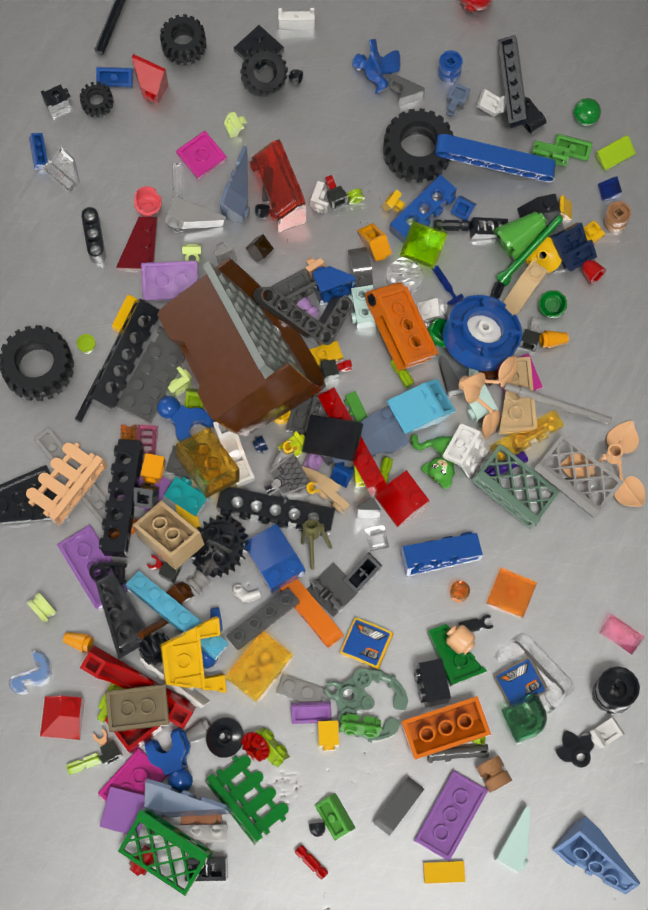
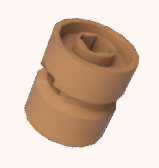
(617, 217)
(494, 774)

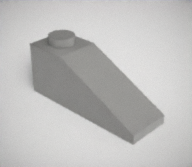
(188, 215)

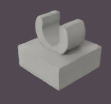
(225, 252)

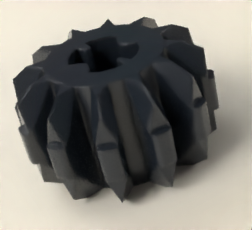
(151, 648)

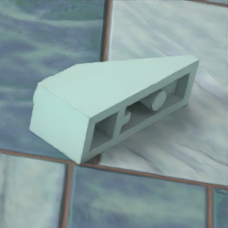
(475, 410)
(515, 848)

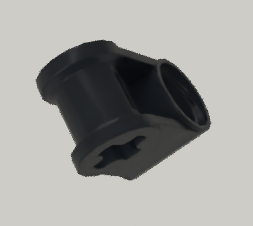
(535, 117)
(106, 566)

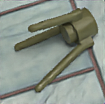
(312, 530)

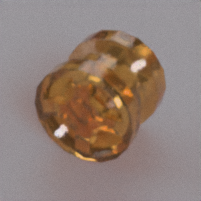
(129, 433)
(460, 595)

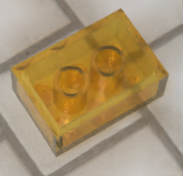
(207, 462)
(259, 667)

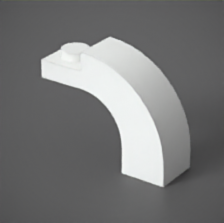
(234, 448)

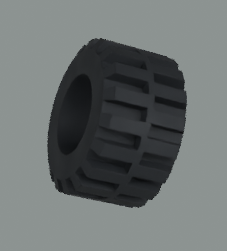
(183, 52)
(275, 61)

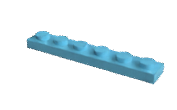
(172, 611)

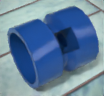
(450, 66)

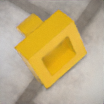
(393, 202)
(594, 232)

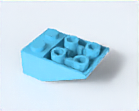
(421, 406)

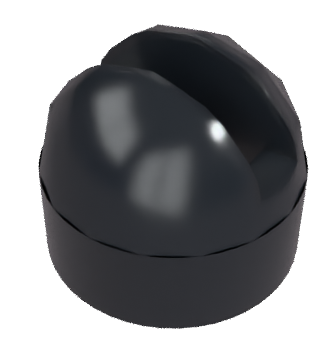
(296, 76)
(262, 211)
(317, 829)

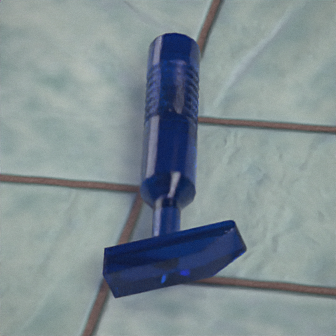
(448, 287)

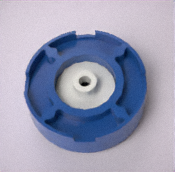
(481, 332)

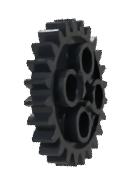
(226, 529)

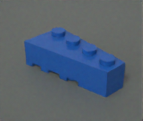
(441, 553)

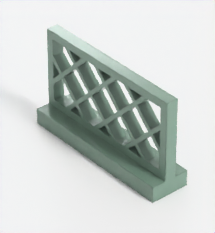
(504, 497)

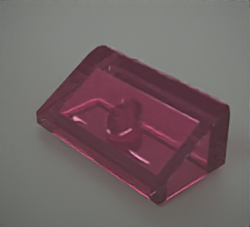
(621, 634)

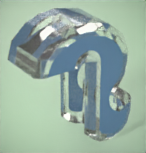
(35, 677)

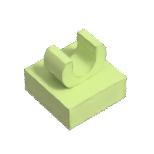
(234, 124)
(192, 249)

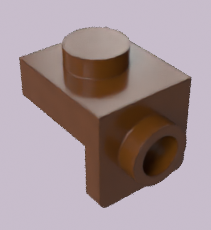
(180, 592)

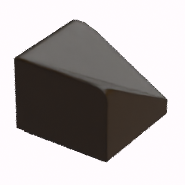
(259, 248)

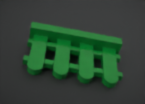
(249, 809)

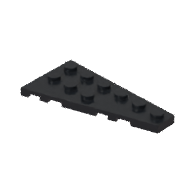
(14, 502)

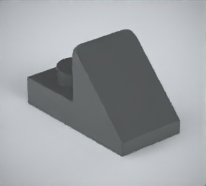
(410, 91)

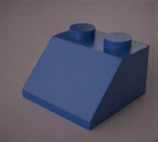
(332, 283)

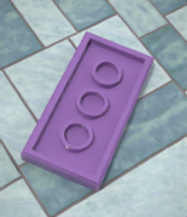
(81, 553)
(451, 815)

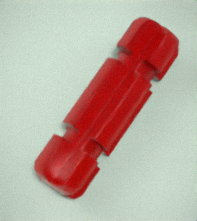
(311, 862)

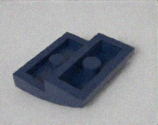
(574, 247)

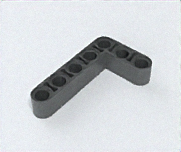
(302, 317)

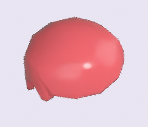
(147, 201)

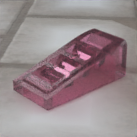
(154, 437)

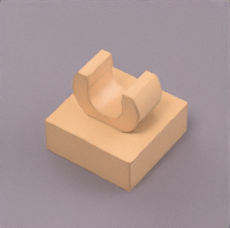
(313, 265)

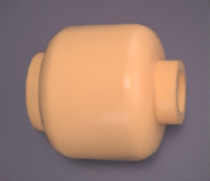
(460, 639)

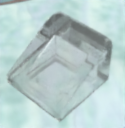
(377, 537)

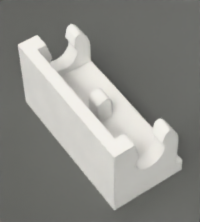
(296, 19)

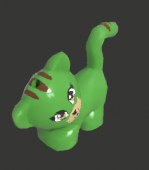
(438, 468)

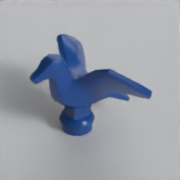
(377, 65)

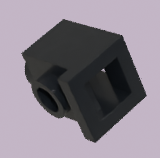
(56, 98)
(146, 495)

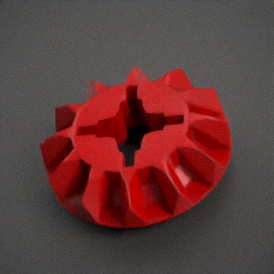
(255, 740)

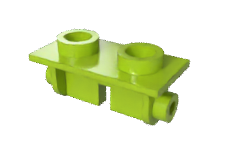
(278, 752)

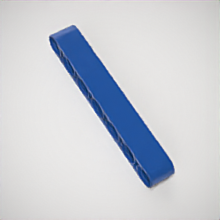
(495, 157)

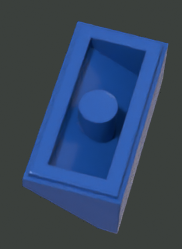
(115, 76)

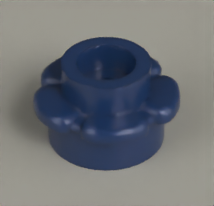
(260, 444)

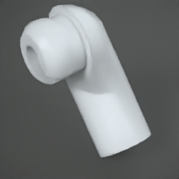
(245, 596)

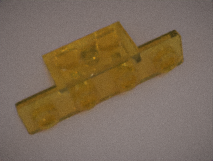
(523, 441)

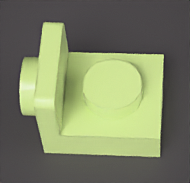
(178, 386)

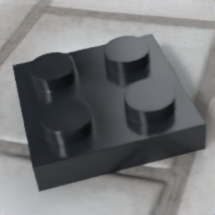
(254, 40)

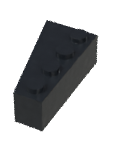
(120, 613)

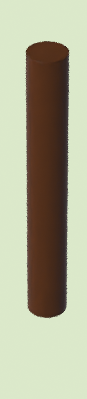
(152, 628)

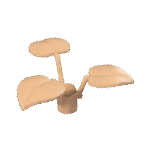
(473, 385)
(620, 440)

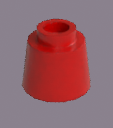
(593, 271)

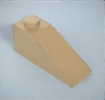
(525, 287)

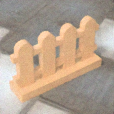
(74, 490)

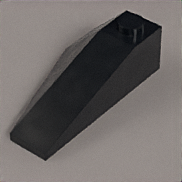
(550, 209)

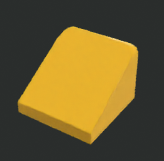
(565, 208)

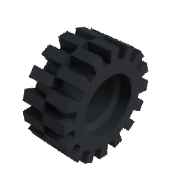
(92, 90)

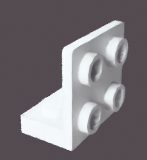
(467, 449)

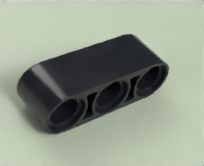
(91, 227)

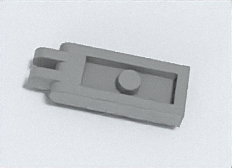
(300, 690)

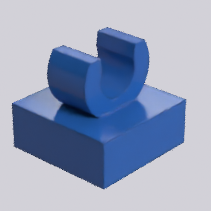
(342, 474)

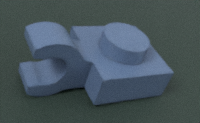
(457, 96)

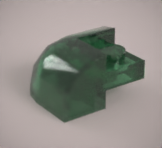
(526, 718)

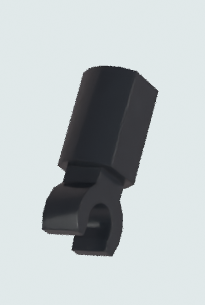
(475, 625)

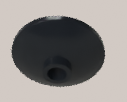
(232, 741)

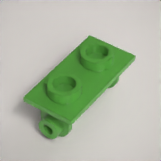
(555, 152)
(369, 727)

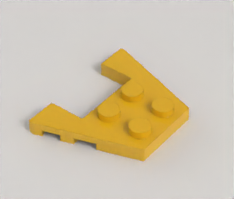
(184, 660)

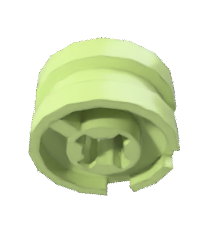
(41, 607)

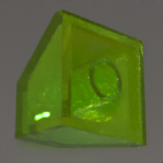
(423, 244)

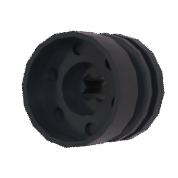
(619, 680)

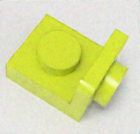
(296, 440)

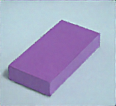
(310, 712)

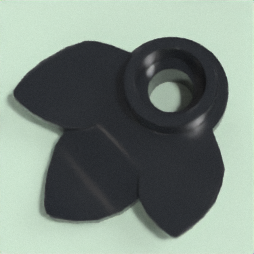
(576, 745)

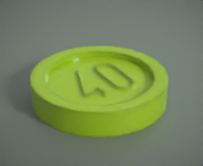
(86, 343)

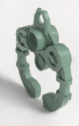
(363, 701)

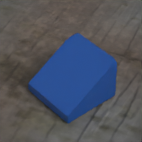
(463, 208)

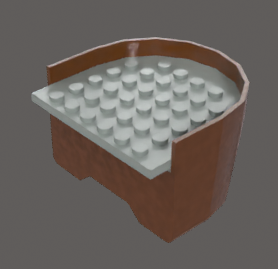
(240, 353)

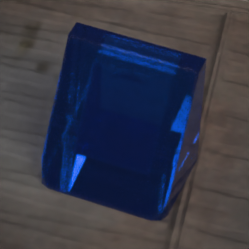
(610, 189)

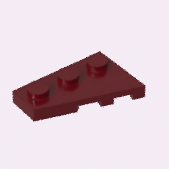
(140, 245)

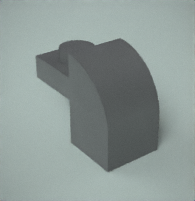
(361, 266)

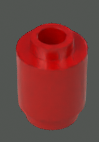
(148, 859)

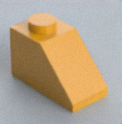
(375, 242)

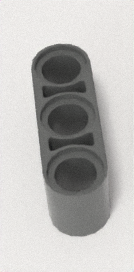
(399, 806)

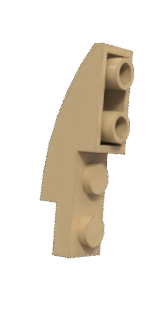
(329, 490)

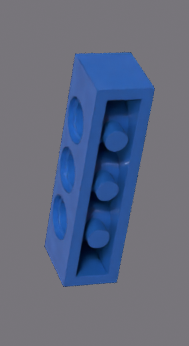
(438, 188)

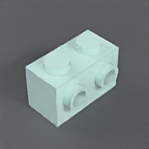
(361, 314)

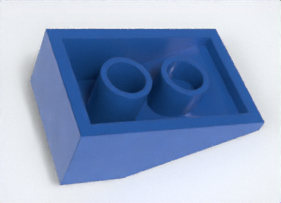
(274, 558)

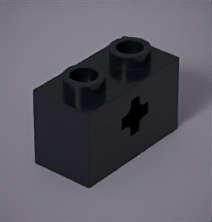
(214, 869)

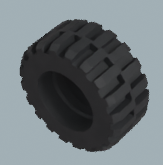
(415, 124)
(31, 340)

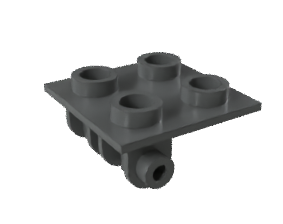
(332, 590)

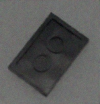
(332, 437)

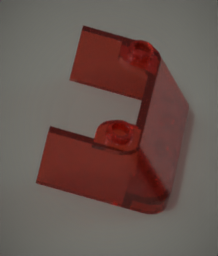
(281, 186)

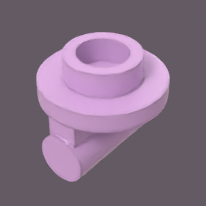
(312, 461)

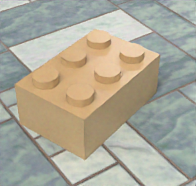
(168, 535)

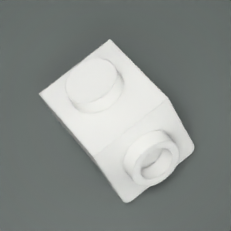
(491, 103)
(433, 309)
(606, 733)

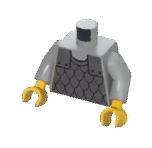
(289, 476)

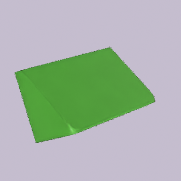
(579, 147)
(335, 816)

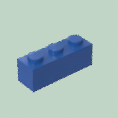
(38, 150)

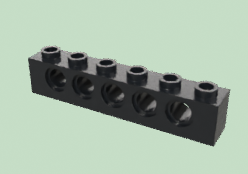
(98, 393)
(250, 498)
(120, 546)

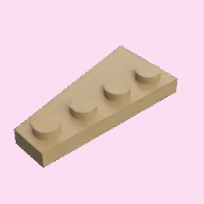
(519, 412)

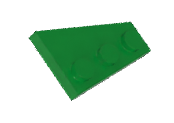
(457, 666)

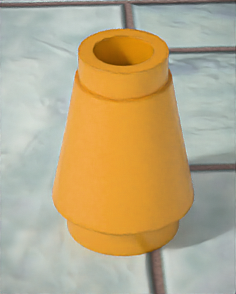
(553, 338)
(79, 641)

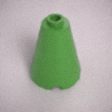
(520, 233)

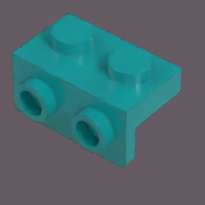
(186, 496)

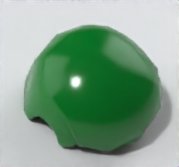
(587, 111)
(553, 304)
(436, 332)

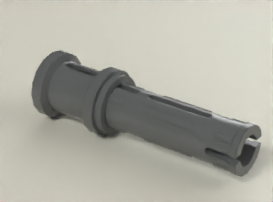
(459, 753)

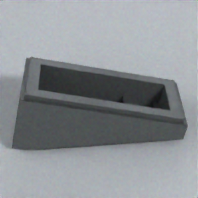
(449, 378)

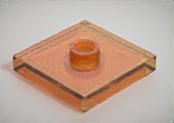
(511, 593)

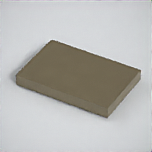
(137, 708)

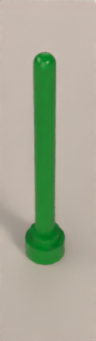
(505, 276)

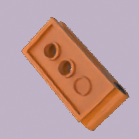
(401, 325)

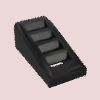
(481, 222)

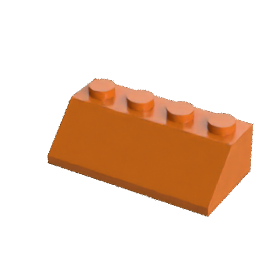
(445, 728)

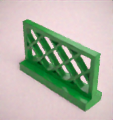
(173, 835)

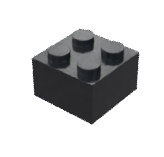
(432, 682)

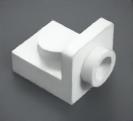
(317, 200)

